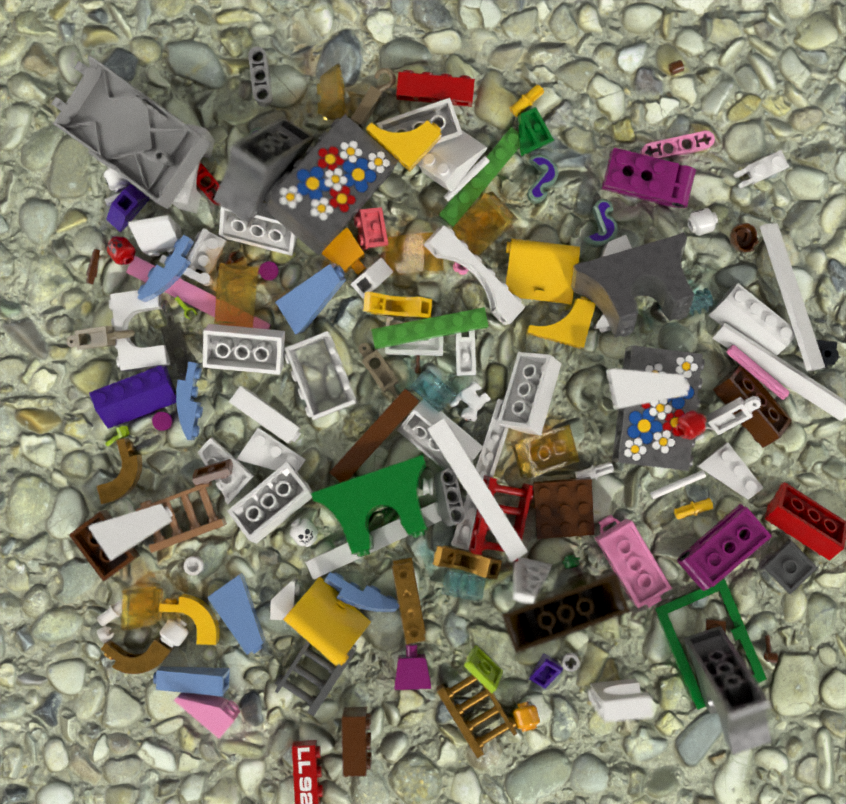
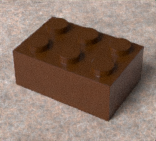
(95, 554)
(356, 741)

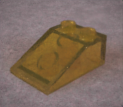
(332, 94)
(484, 223)
(410, 257)
(236, 295)
(545, 452)
(141, 605)

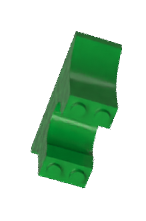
(358, 498)

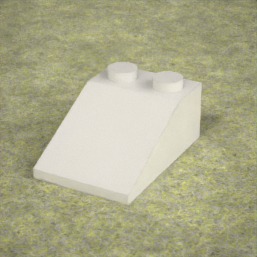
(451, 160)
(156, 234)

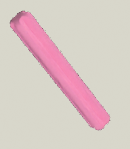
(755, 370)

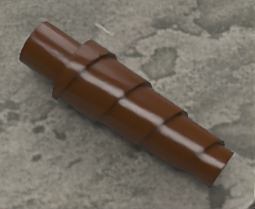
(93, 267)

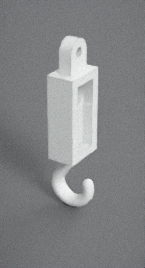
(724, 419)

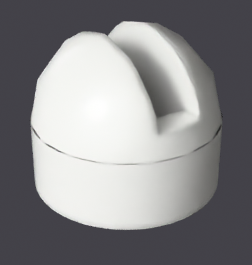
(104, 634)

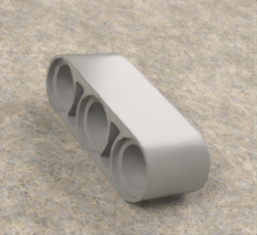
(257, 68)
(452, 488)

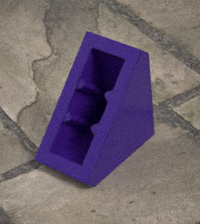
(545, 671)

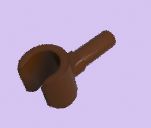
(232, 258)
(768, 655)

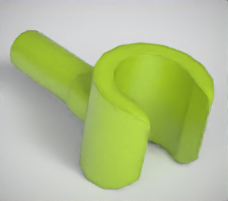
(185, 308)
(122, 432)

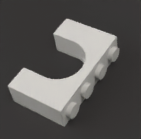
(189, 197)
(124, 308)
(620, 700)

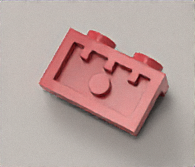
(370, 228)

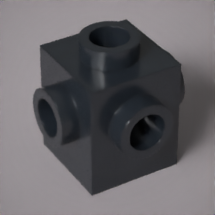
(828, 352)

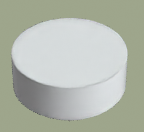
(193, 565)

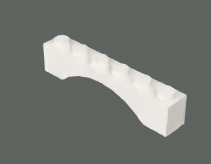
(502, 302)

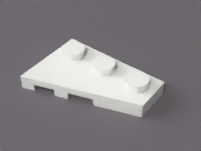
(426, 347)
(269, 452)
(730, 470)
(231, 486)

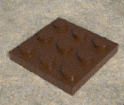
(563, 508)

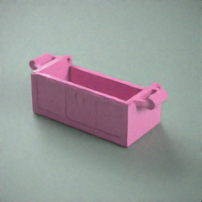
(632, 562)

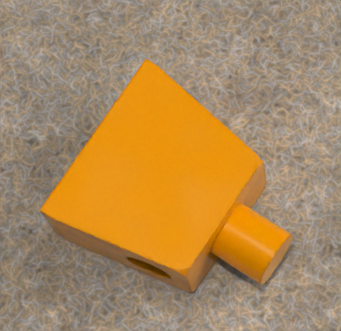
(345, 252)

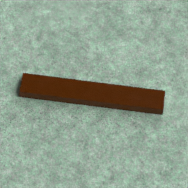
(374, 436)

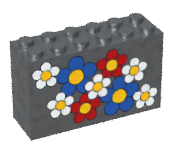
(330, 184)
(647, 430)

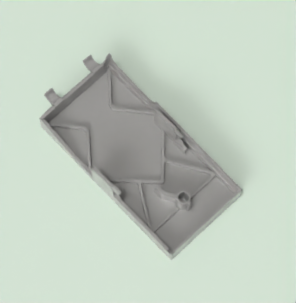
(130, 132)

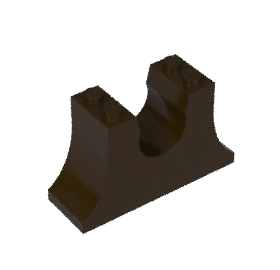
(565, 610)

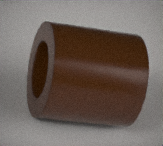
(676, 67)

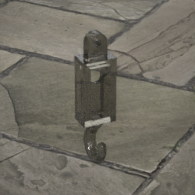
(173, 338)

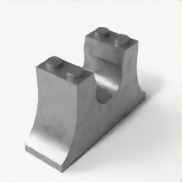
(259, 165)
(639, 271)
(729, 690)

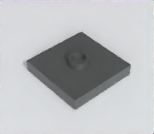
(789, 566)

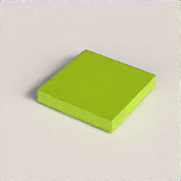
(484, 668)

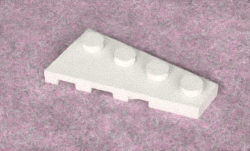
(528, 579)

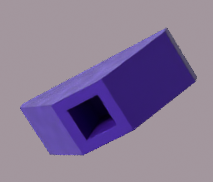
(126, 207)

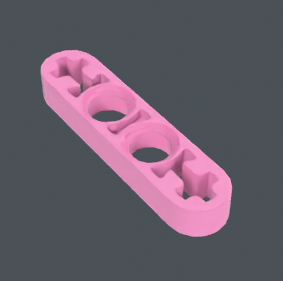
(676, 143)

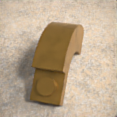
(128, 476)
(466, 561)
(137, 663)

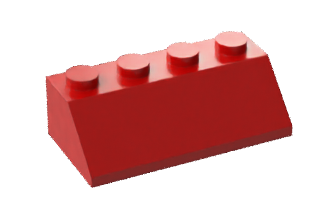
(807, 521)

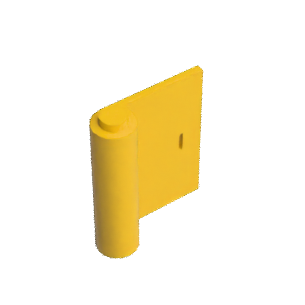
(542, 267)
(327, 622)

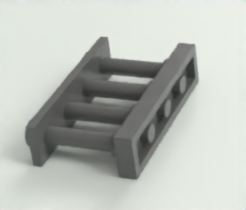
(324, 686)

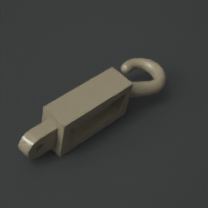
(372, 99)
(100, 337)
(383, 375)

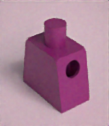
(412, 670)

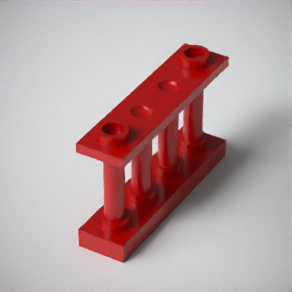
(478, 542)

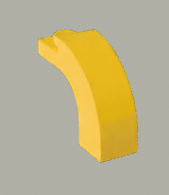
(397, 306)
(200, 612)

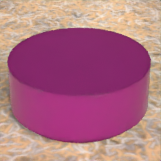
(269, 271)
(162, 421)

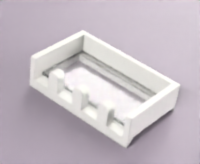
(320, 375)

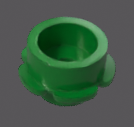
(571, 561)

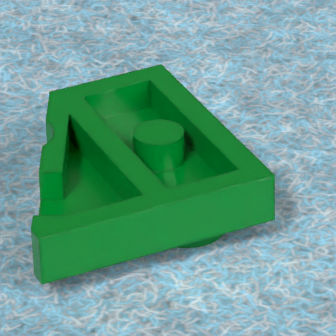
(532, 132)

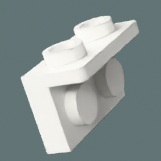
(206, 251)

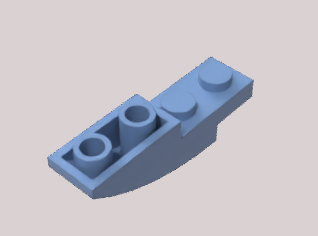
(163, 278)
(186, 407)
(368, 599)

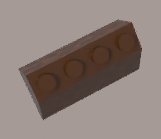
(768, 420)

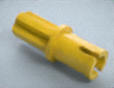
(526, 100)
(693, 508)

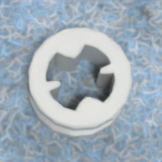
(428, 486)
(566, 657)

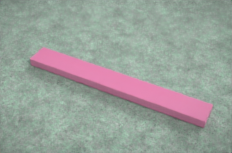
(185, 291)

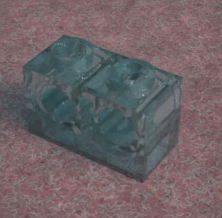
(463, 586)

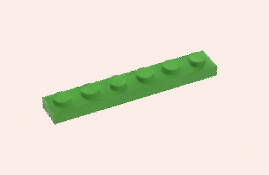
(474, 188)
(429, 328)

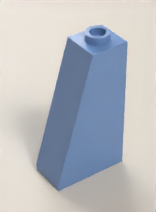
(310, 297)
(239, 614)
(193, 680)

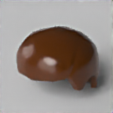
(743, 237)

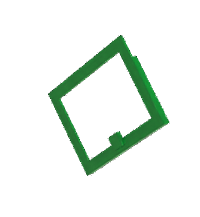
(738, 632)

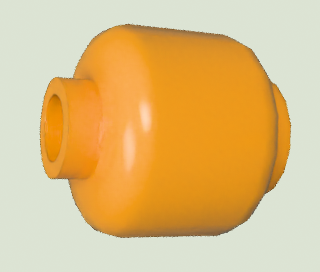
(526, 716)

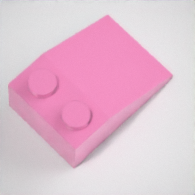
(211, 711)

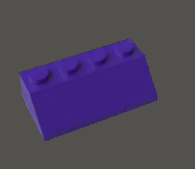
(134, 396)

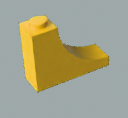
(407, 146)
(572, 328)

